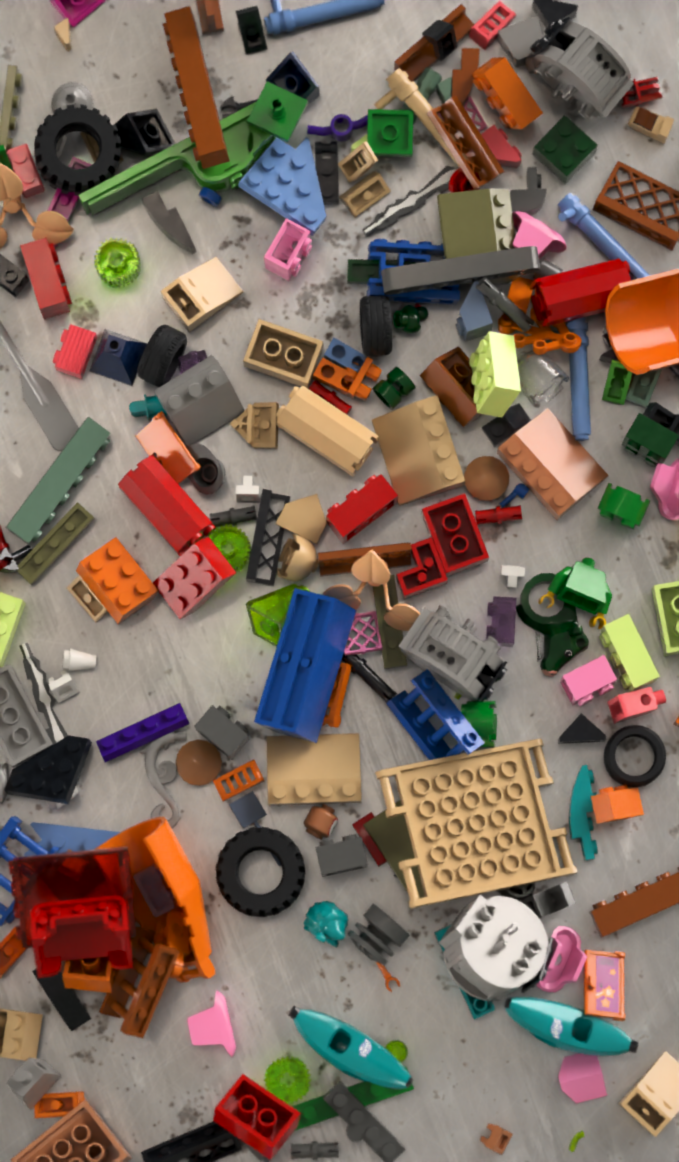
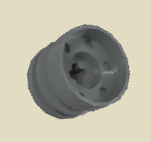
(378, 935)

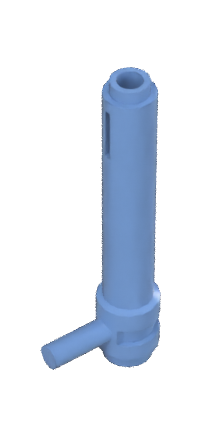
(288, 20)
(581, 217)
(579, 382)

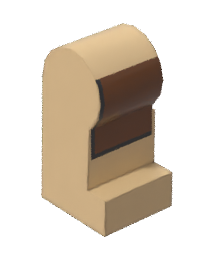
(651, 124)

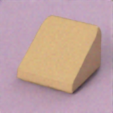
(63, 33)

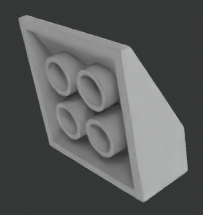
(199, 400)

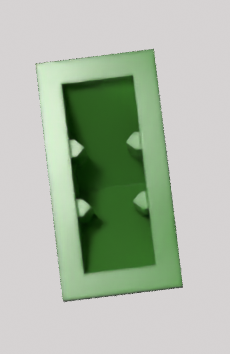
(617, 383)

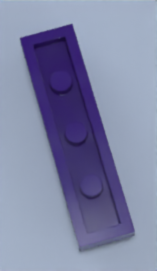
(142, 732)

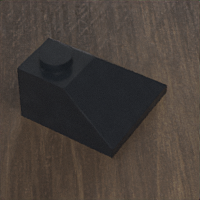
(144, 132)

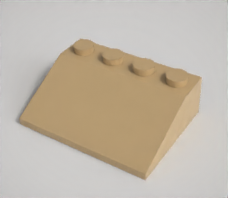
(418, 451)
(313, 772)

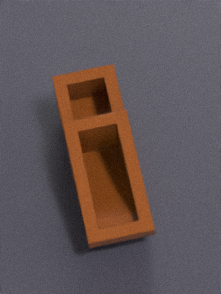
(463, 79)

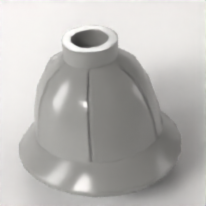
(70, 94)

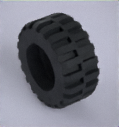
(69, 121)
(228, 872)

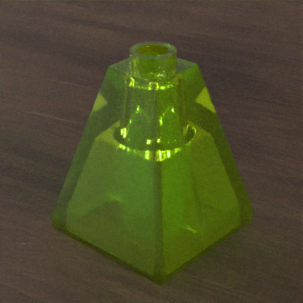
(269, 612)

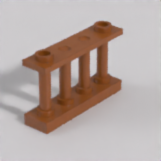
(149, 989)

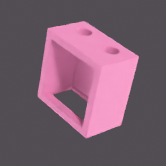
(292, 234)
(588, 680)

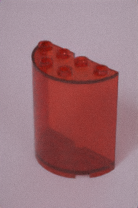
(69, 877)

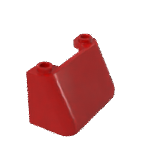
(80, 931)

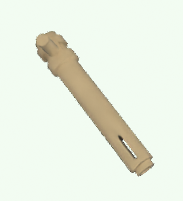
(408, 92)

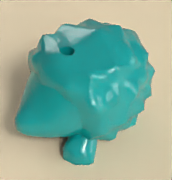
(326, 922)

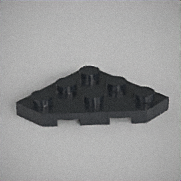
(52, 772)

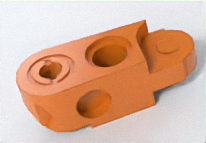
(173, 933)

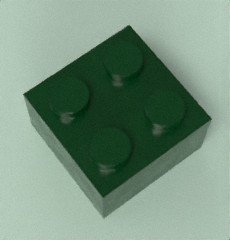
(564, 149)
(649, 440)

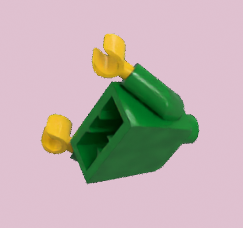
(583, 588)

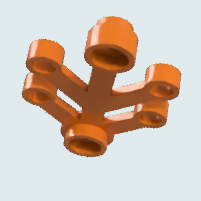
(566, 340)

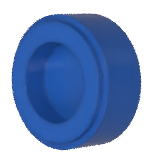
(210, 196)

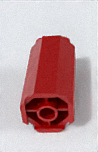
(577, 291)
(165, 505)

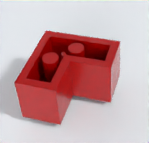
(427, 573)

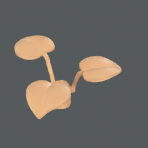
(48, 223)
(375, 572)

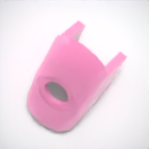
(536, 233)
(666, 489)
(568, 944)
(213, 1026)

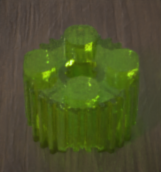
(120, 274)
(238, 542)
(295, 1069)

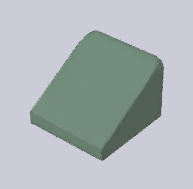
(443, 89)

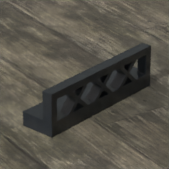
(258, 540)
(192, 1143)

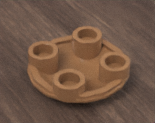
(486, 478)
(198, 762)

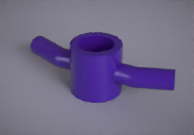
(336, 120)

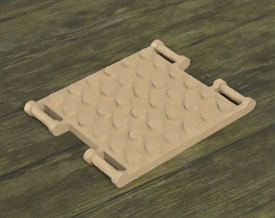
(476, 823)

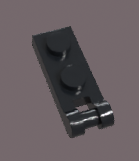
(327, 171)

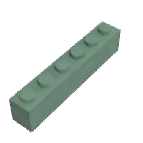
(57, 481)

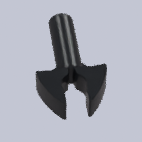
(230, 103)
(12, 558)

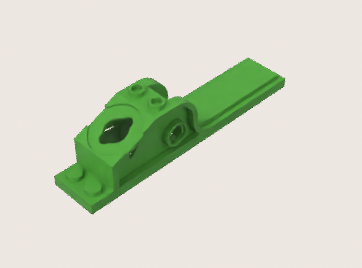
(238, 139)

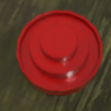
(459, 182)

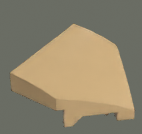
(259, 425)
(304, 518)

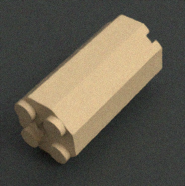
(326, 429)

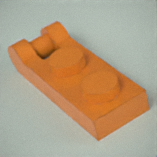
(337, 696)

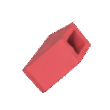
(502, 150)

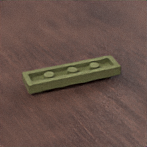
(10, 102)
(54, 543)
(389, 636)

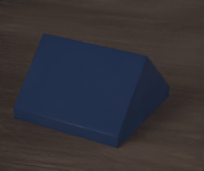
(295, 78)

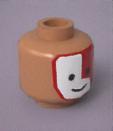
(320, 821)

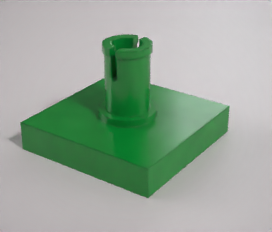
(277, 111)
(390, 132)

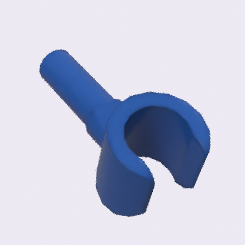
(520, 490)

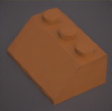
(451, 380)

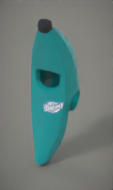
(568, 1027)
(350, 1049)

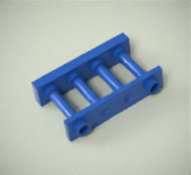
(418, 722)
(13, 831)

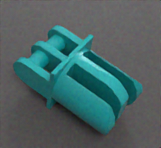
(149, 407)

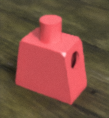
(635, 704)

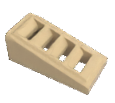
(354, 165)

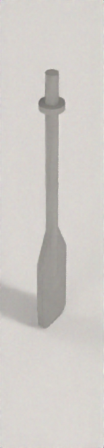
(42, 399)

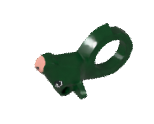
(561, 632)

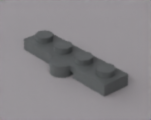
(363, 1123)

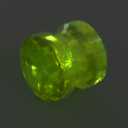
(397, 1049)

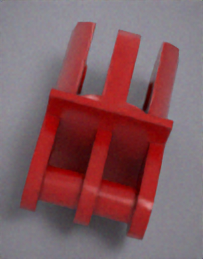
(643, 91)

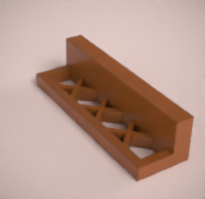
(422, 52)
(467, 141)

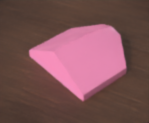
(582, 1078)

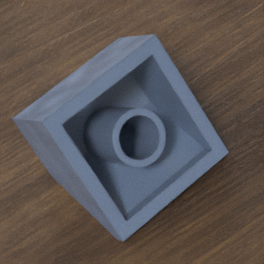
(474, 316)

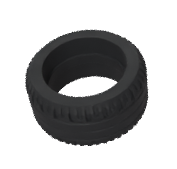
(376, 325)
(161, 355)
(649, 736)

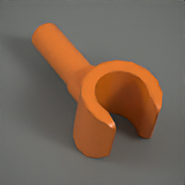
(387, 976)

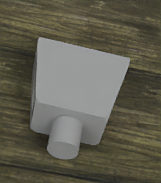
(518, 39)
(32, 1081)

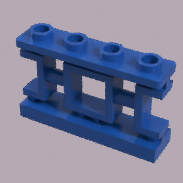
(409, 252)

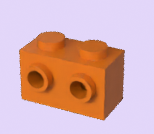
(617, 804)

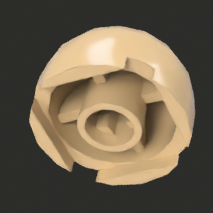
(298, 559)

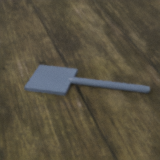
(248, 811)

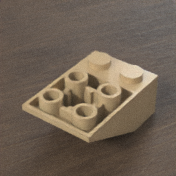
(201, 293)
(19, 1034)
(655, 1096)

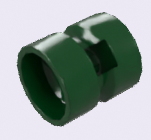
(388, 394)

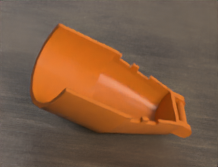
(645, 322)
(156, 843)

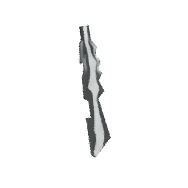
(411, 202)
(42, 697)

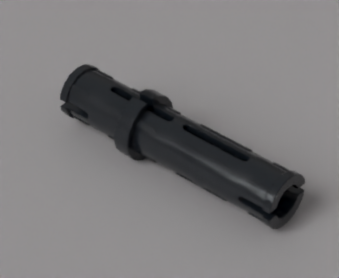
(369, 676)

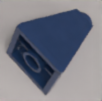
(118, 357)

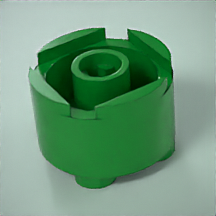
(623, 505)
(482, 719)

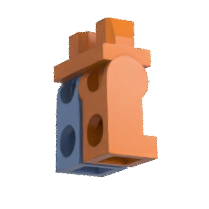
(345, 370)

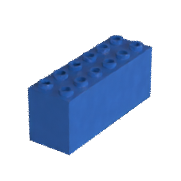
(305, 665)

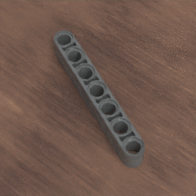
(460, 270)

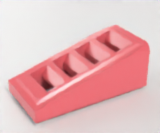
(481, 34)

